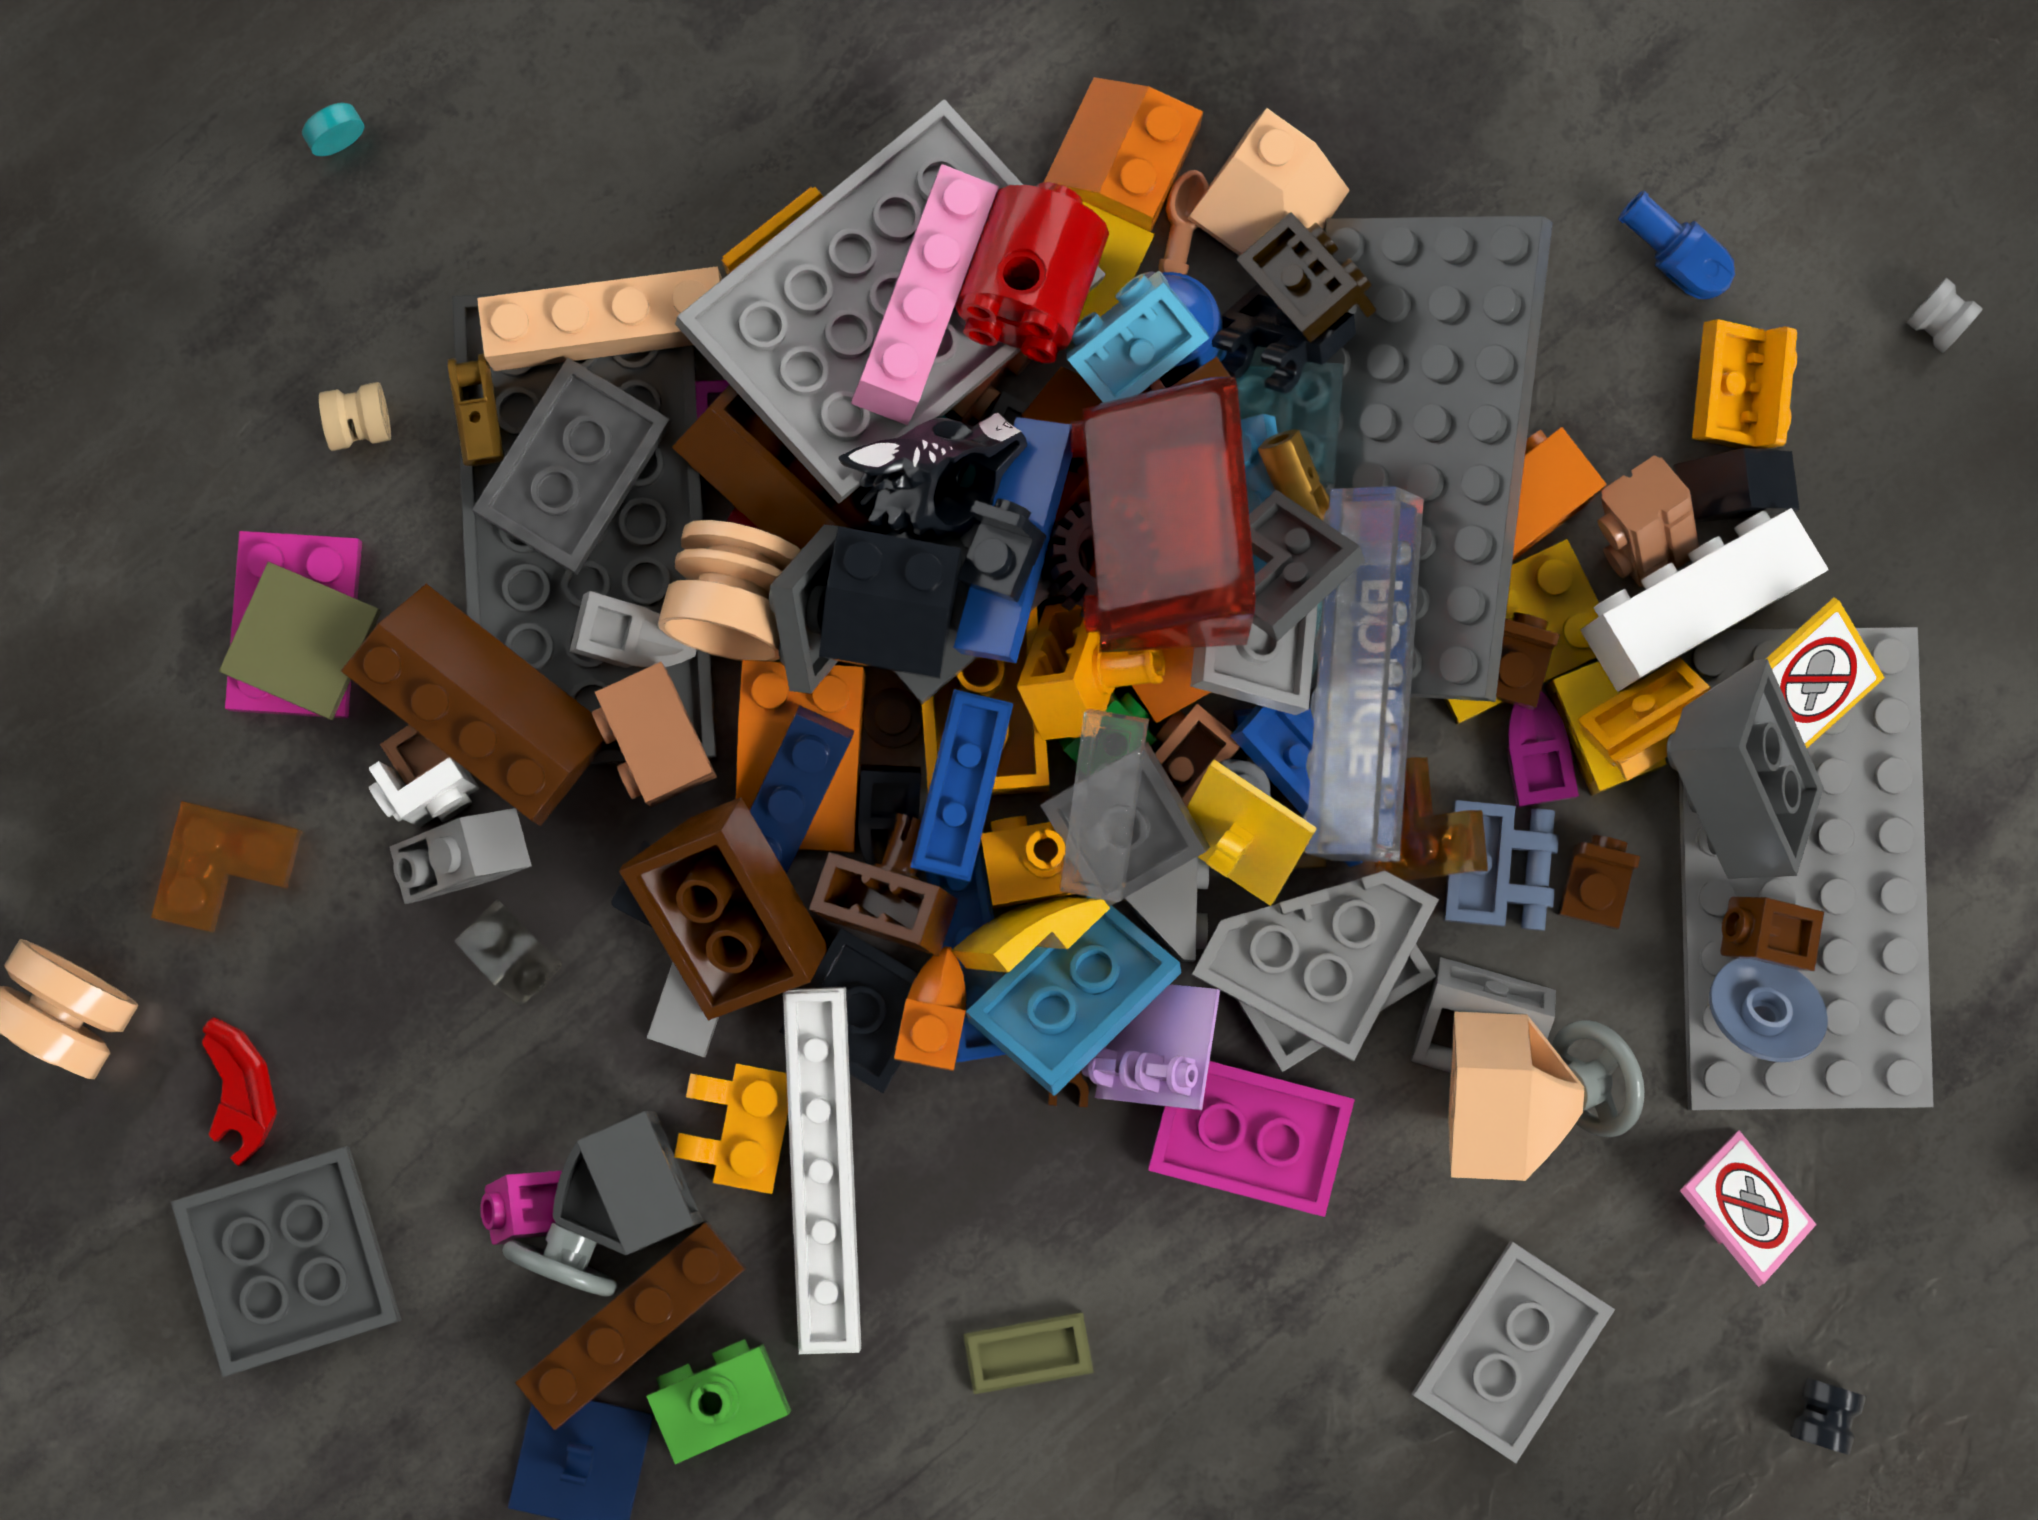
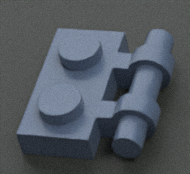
(1484, 895)

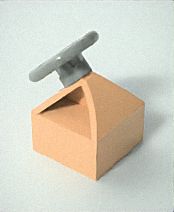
(1522, 1096)

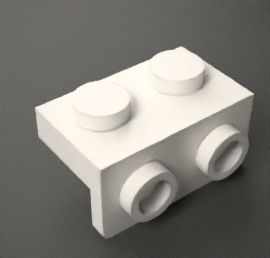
(436, 793)

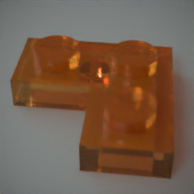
(1435, 843)
(208, 849)

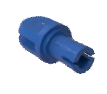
(1683, 250)

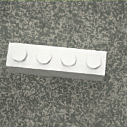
(1702, 599)

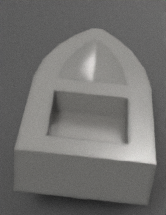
(624, 634)

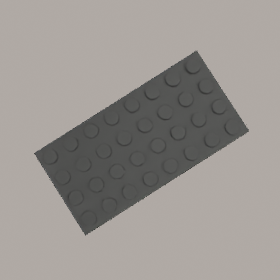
(1443, 411)
(535, 601)

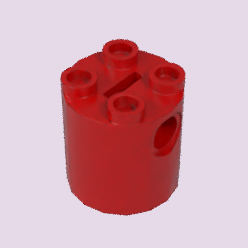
(1032, 270)

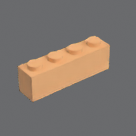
(589, 319)

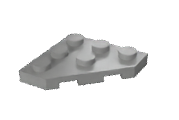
(1321, 957)

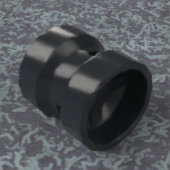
(1828, 1416)

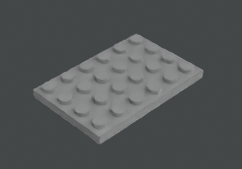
(809, 303)

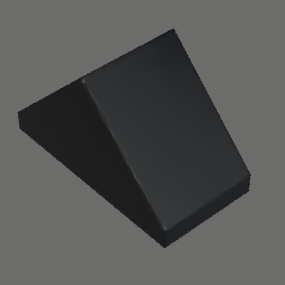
(1740, 483)

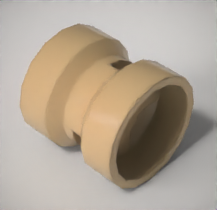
(354, 416)

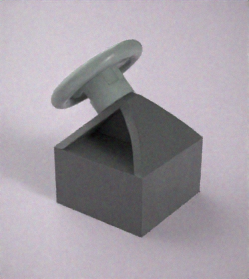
(614, 1192)

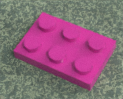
(319, 558)
(1257, 1139)

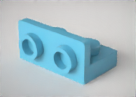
(1134, 339)

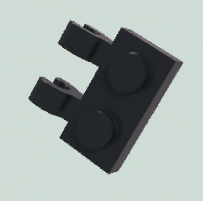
(1260, 323)

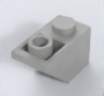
(460, 855)
(1171, 909)

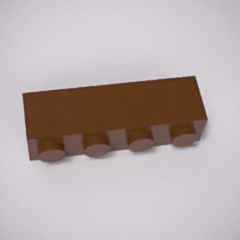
(630, 1325)

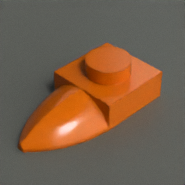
(934, 1014)

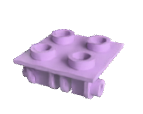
(1161, 1052)

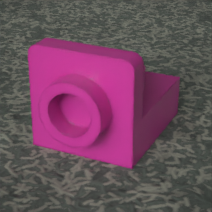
(519, 1205)

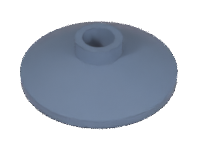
(1768, 1010)

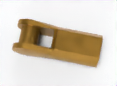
(477, 417)
(1294, 472)

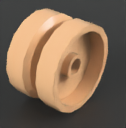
(61, 1001)

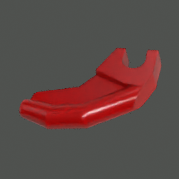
(246, 1088)

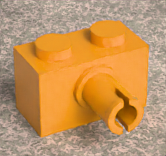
(1069, 675)
(1023, 861)

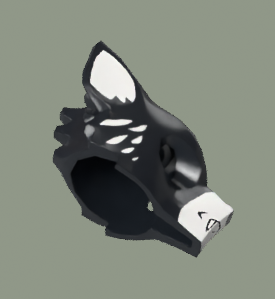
(919, 474)

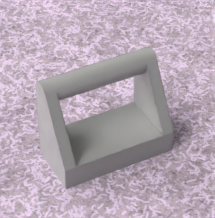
(1482, 991)

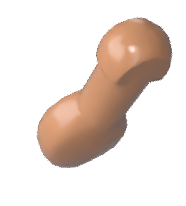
(1180, 202)

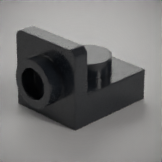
(1002, 549)

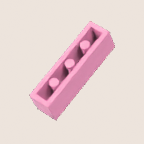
(924, 295)

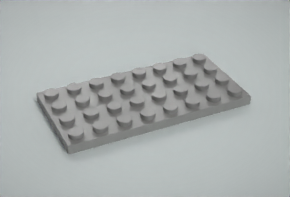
(1860, 870)

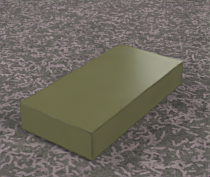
(1028, 1353)

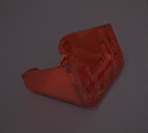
(1168, 519)

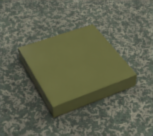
(298, 640)

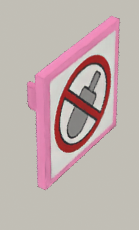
(1748, 1208)

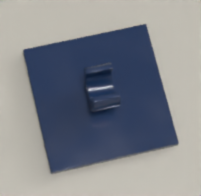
(584, 1466)

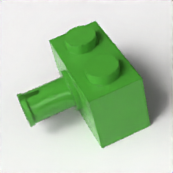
(717, 1402)

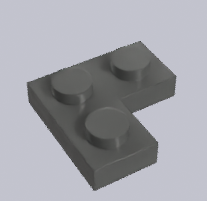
(1302, 560)

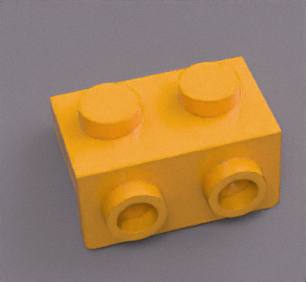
(1744, 385)

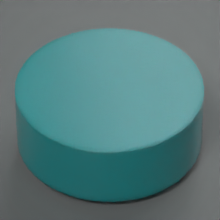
(332, 129)

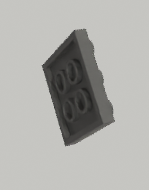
(286, 1261)

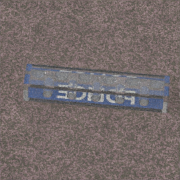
(1365, 680)

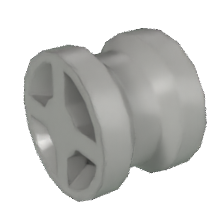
(1944, 315)

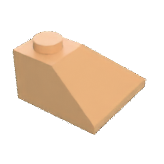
(1266, 179)

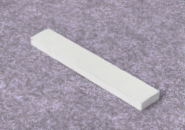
(822, 1170)

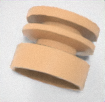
(727, 590)

